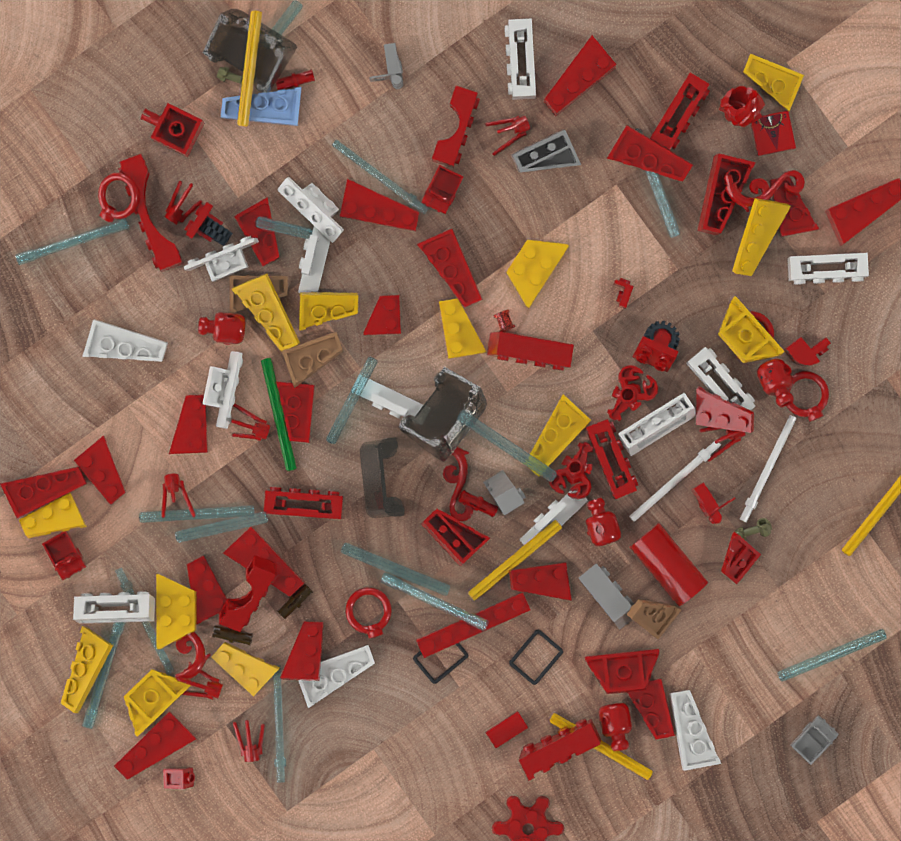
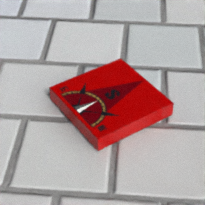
(773, 133)

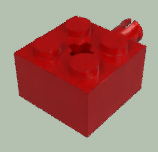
(166, 123)

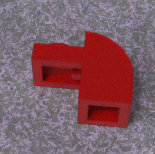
(804, 355)

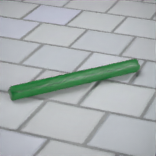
(278, 414)

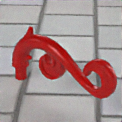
(746, 202)
(460, 479)
(195, 668)

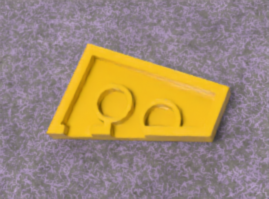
(325, 306)
(54, 517)

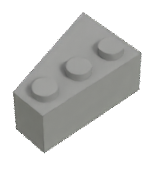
(548, 153)
(504, 492)
(607, 594)

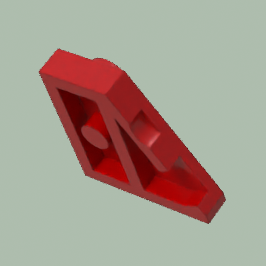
(385, 317)
(738, 558)

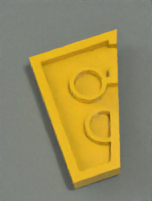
(774, 79)
(458, 331)
(244, 668)

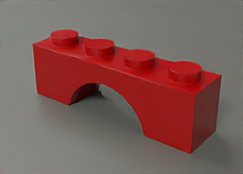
(447, 150)
(238, 611)

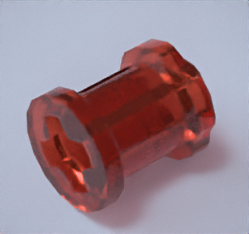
(504, 321)

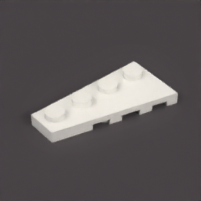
(116, 342)
(336, 673)
(693, 740)

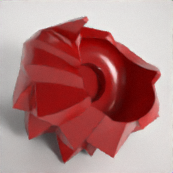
(742, 106)

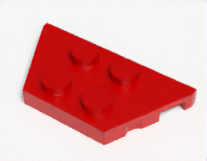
(624, 670)

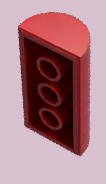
(669, 565)

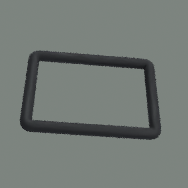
(549, 665)
(447, 671)

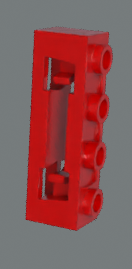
(697, 86)
(623, 463)
(335, 506)

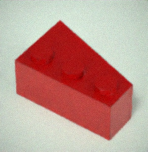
(454, 536)

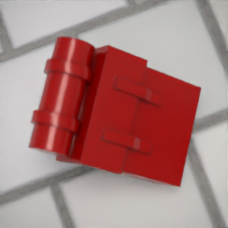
(442, 189)
(708, 504)
(64, 555)

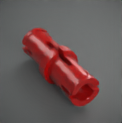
(295, 80)
(478, 503)

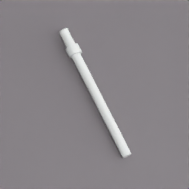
(702, 456)
(751, 502)

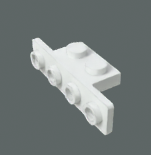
(313, 206)
(314, 261)
(224, 262)
(221, 388)
(395, 402)
(558, 511)

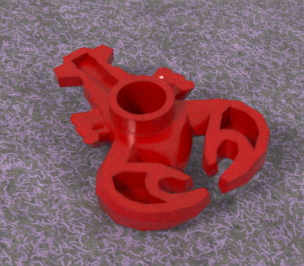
(631, 392)
(575, 473)

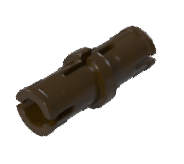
(285, 611)
(232, 635)

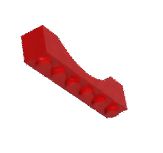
(165, 252)
(461, 630)

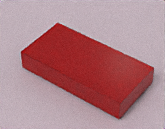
(506, 729)

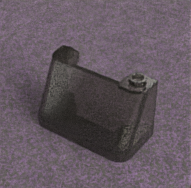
(229, 43)
(436, 422)
(376, 500)

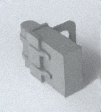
(394, 67)
(814, 739)

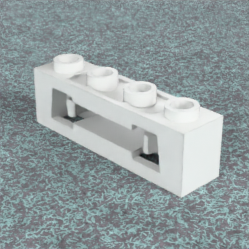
(521, 91)
(860, 268)
(722, 372)
(657, 424)
(141, 603)

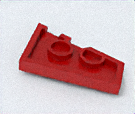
(267, 247)

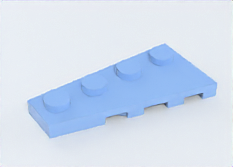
(271, 107)

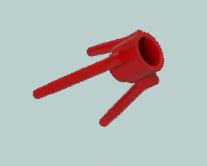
(519, 125)
(174, 212)
(259, 429)
(733, 435)
(172, 485)
(211, 690)
(250, 751)

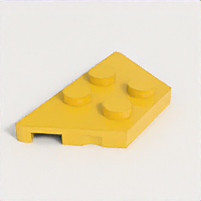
(534, 267)
(746, 335)
(173, 611)
(151, 698)

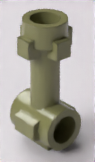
(223, 74)
(763, 527)

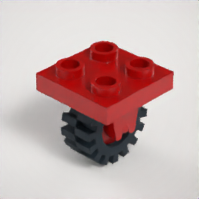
(207, 226)
(658, 346)

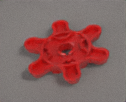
(532, 815)

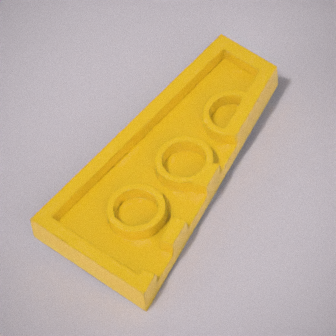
(759, 231)
(268, 310)
(559, 431)
(89, 660)

